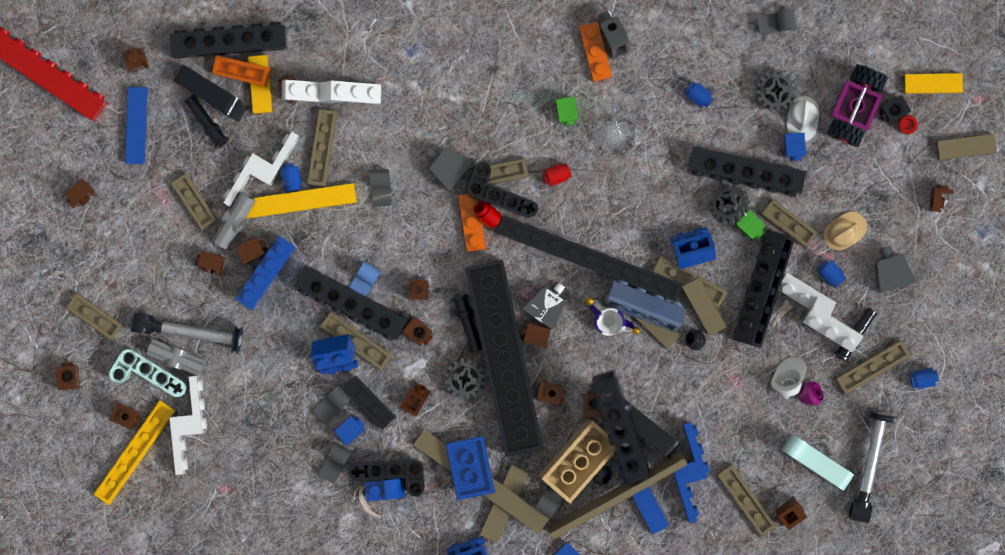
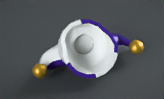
(609, 319)

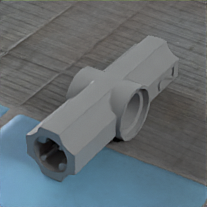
(234, 220)
(176, 357)

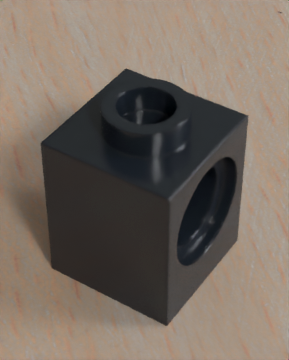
(902, 107)

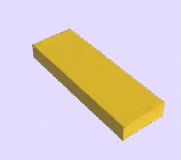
(933, 83)
(260, 94)

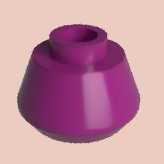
(811, 394)

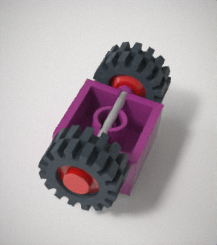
(856, 105)

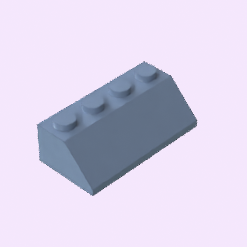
(645, 306)

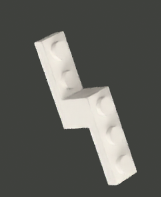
(331, 92)
(260, 169)
(820, 312)
(188, 425)

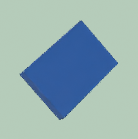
(470, 468)

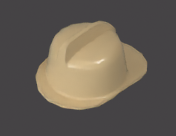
(845, 231)

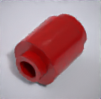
(556, 174)
(487, 214)

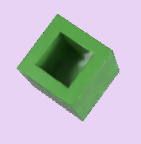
(567, 111)
(751, 226)

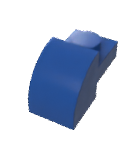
(385, 489)

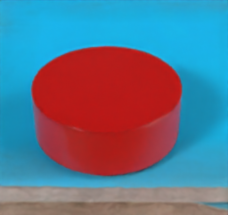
(907, 124)

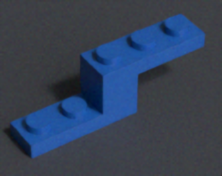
(692, 472)

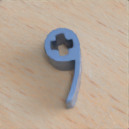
(365, 278)

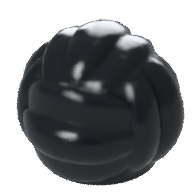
(695, 340)
(603, 476)

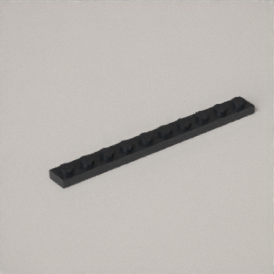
(589, 258)

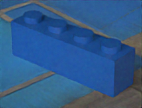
(266, 273)

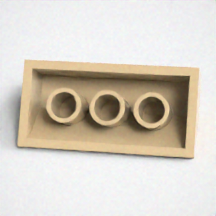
(578, 460)

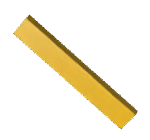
(303, 200)
(134, 452)

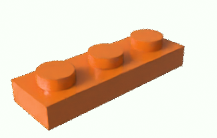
(595, 51)
(241, 71)
(472, 226)

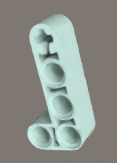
(151, 376)
(817, 462)

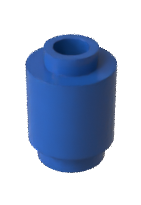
(699, 95)
(290, 177)
(831, 273)
(924, 378)

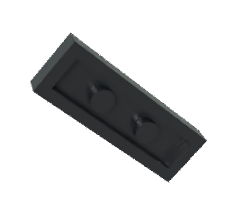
(368, 402)

